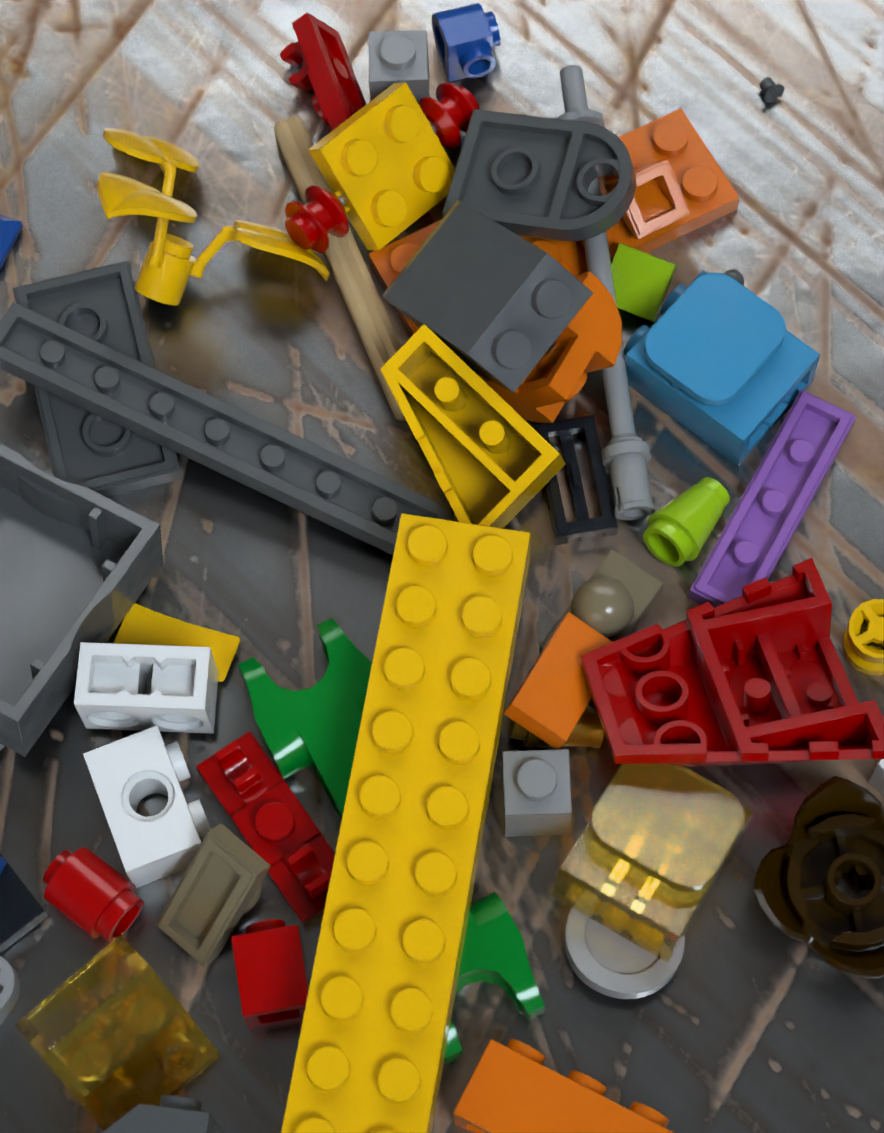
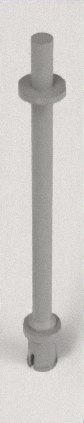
(625, 452)

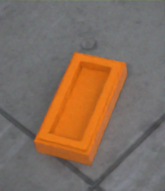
(556, 685)

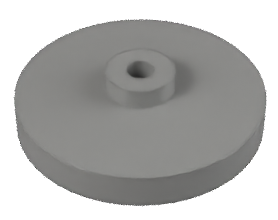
(614, 963)

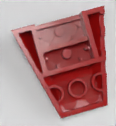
(735, 684)

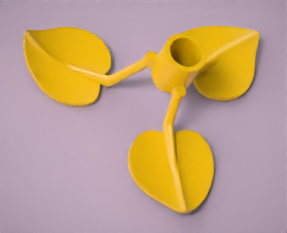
(168, 256)

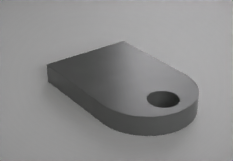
(538, 173)

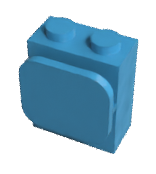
(720, 363)

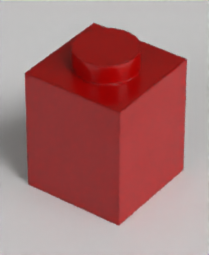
(271, 973)

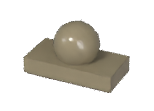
(613, 598)
(213, 895)

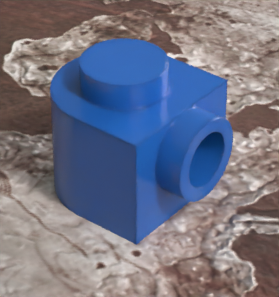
(466, 41)

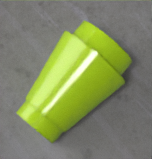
(684, 524)

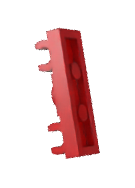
(324, 70)
(272, 823)

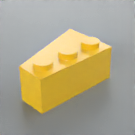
(473, 439)

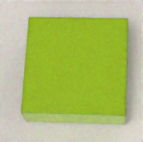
(641, 281)

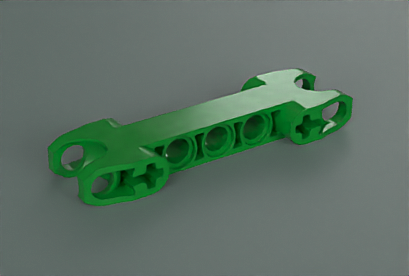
(322, 731)

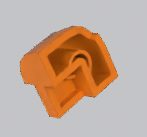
(584, 346)

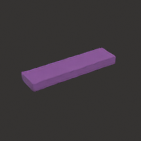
(774, 500)

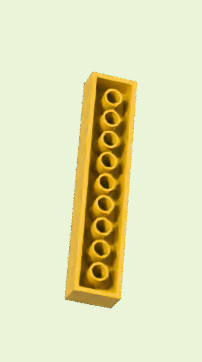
(410, 833)

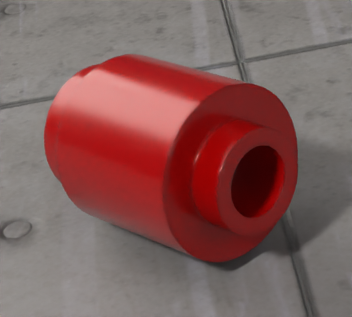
(92, 894)

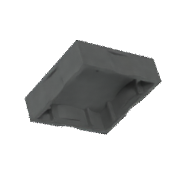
(65, 579)

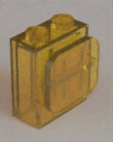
(652, 854)

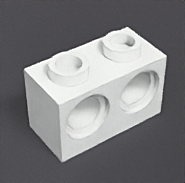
(146, 687)

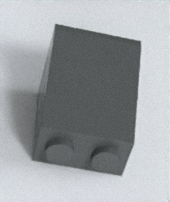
(487, 295)

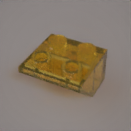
(117, 1035)

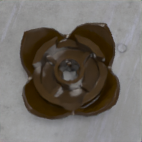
(796, 883)

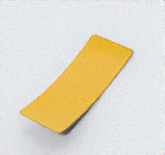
(153, 628)

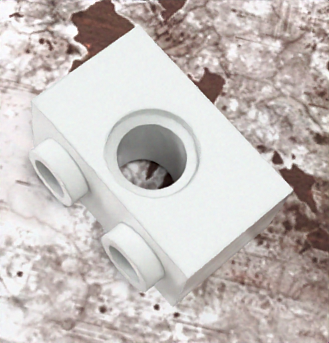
(123, 777)

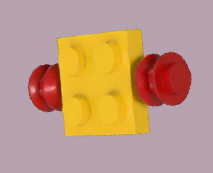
(382, 167)

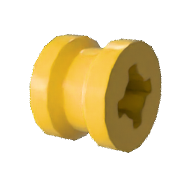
(858, 654)

